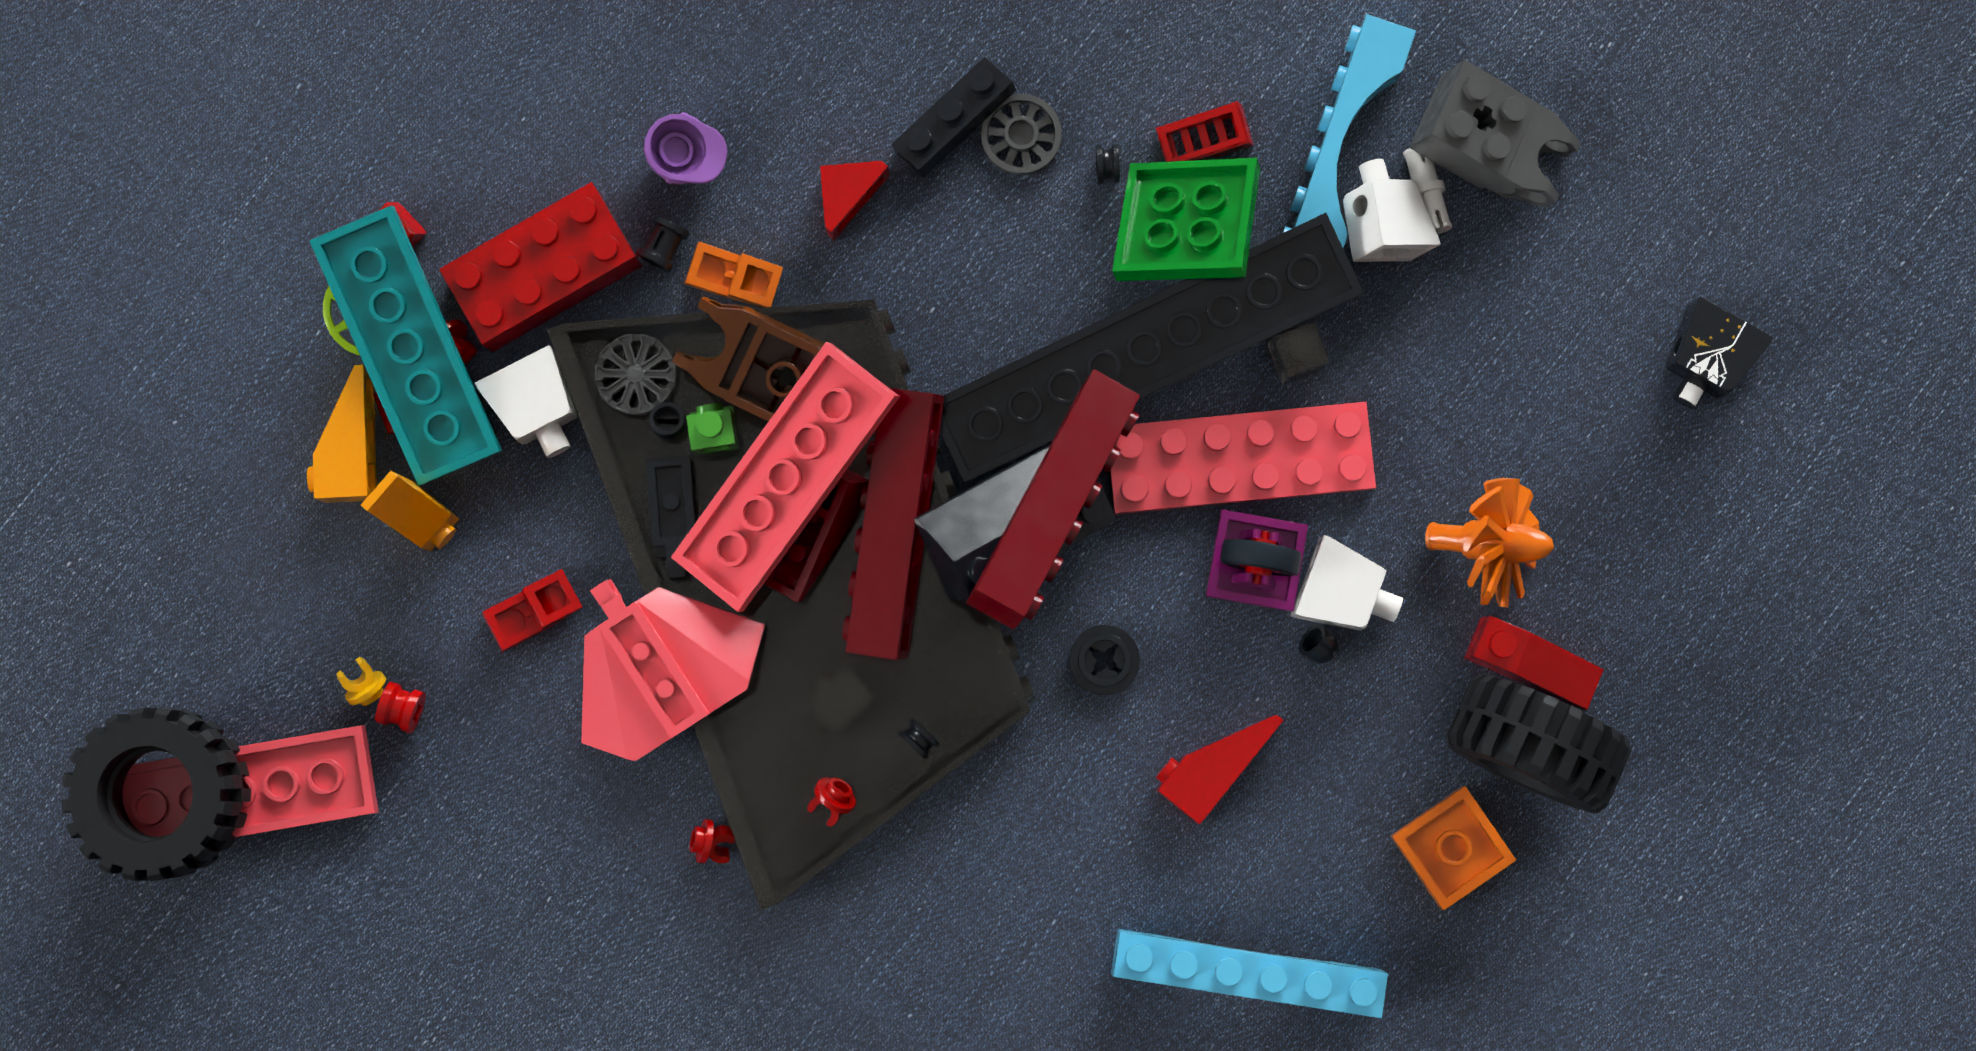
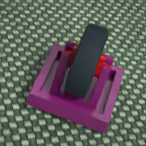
(1256, 560)

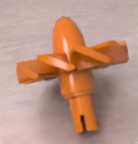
(1497, 540)

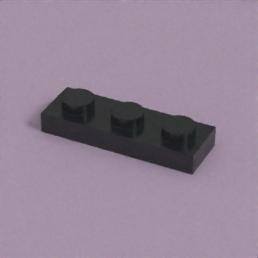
(953, 117)

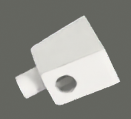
(1387, 218)
(532, 400)
(1343, 589)

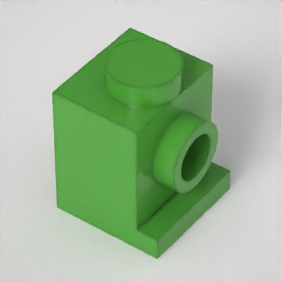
(713, 429)

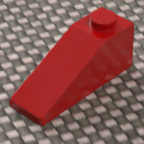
(1533, 661)
(1207, 773)

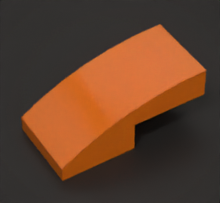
(733, 275)

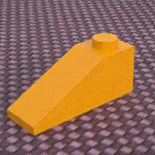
(347, 449)
(411, 512)

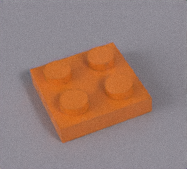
(1453, 848)

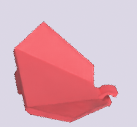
(660, 668)

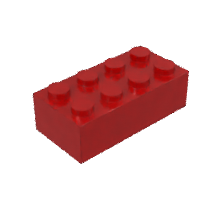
(540, 267)

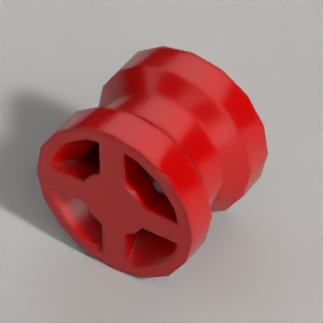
(400, 707)

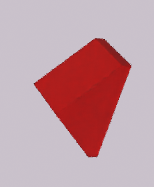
(847, 190)

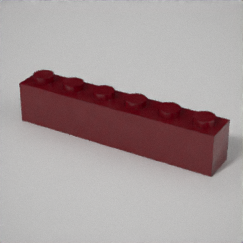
(1053, 501)
(890, 542)

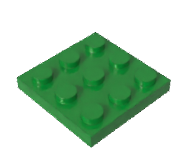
(1187, 220)

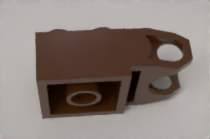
(750, 356)

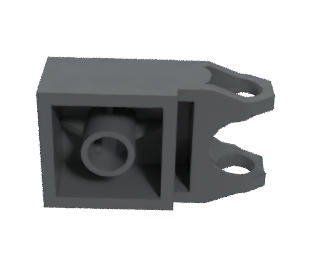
(1492, 135)

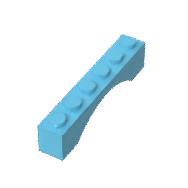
(1375, 64)
(1249, 973)

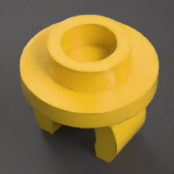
(365, 688)

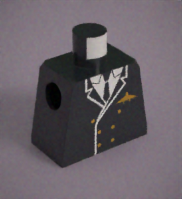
(1712, 352)

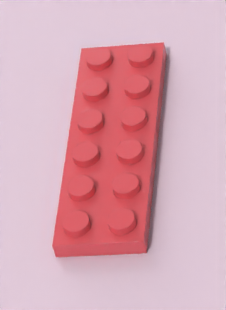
(1243, 458)
(785, 476)
(289, 778)

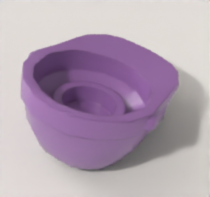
(685, 150)

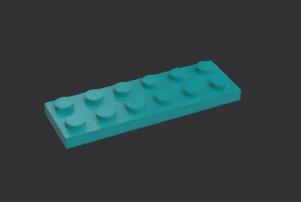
(405, 345)

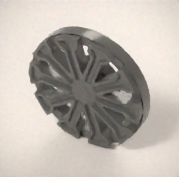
(1021, 135)
(635, 374)

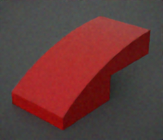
(532, 610)

